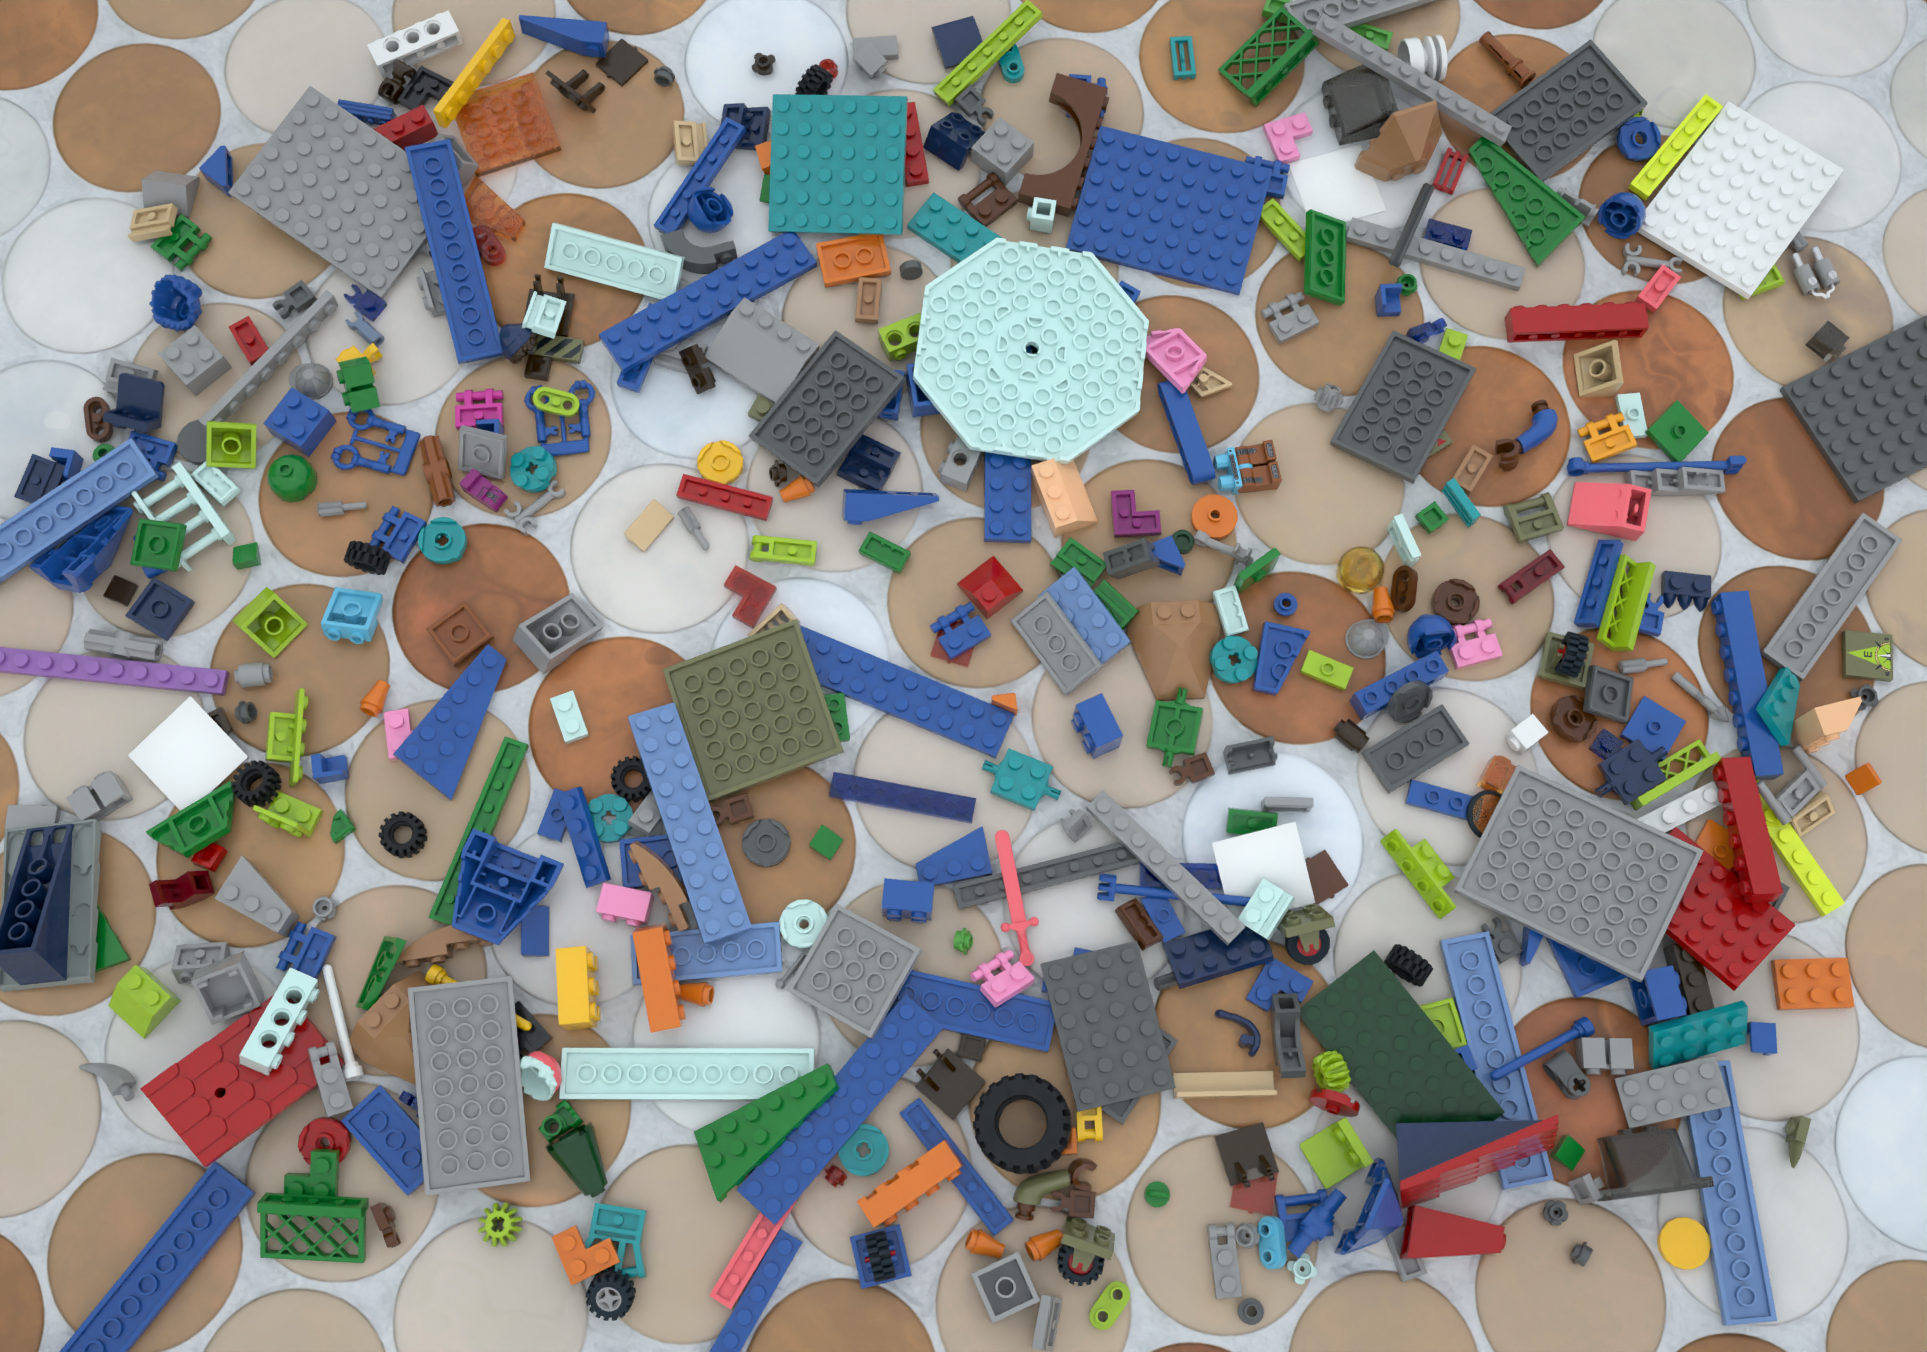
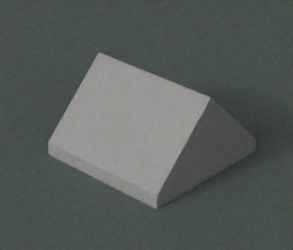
(168, 188)

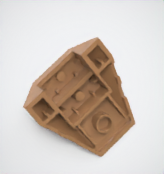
(1403, 145)
(1175, 645)
(384, 1031)

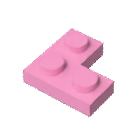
(1284, 132)
(397, 728)

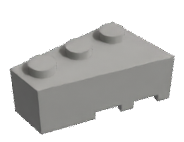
(256, 898)

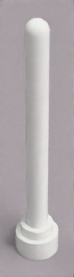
(352, 1069)

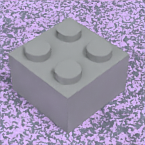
(1002, 151)
(195, 360)
(1005, 1287)

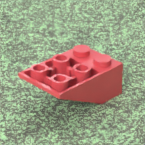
(1610, 509)

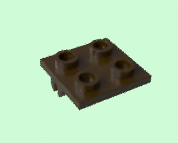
(568, 89)
(563, 328)
(949, 1083)
(1247, 1155)

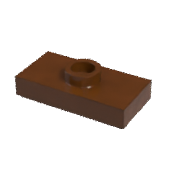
(1139, 924)

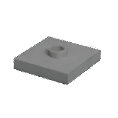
(482, 451)

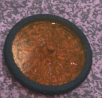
(1481, 809)

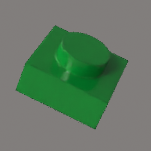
(1431, 518)

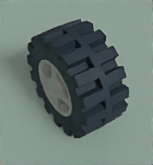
(606, 1303)

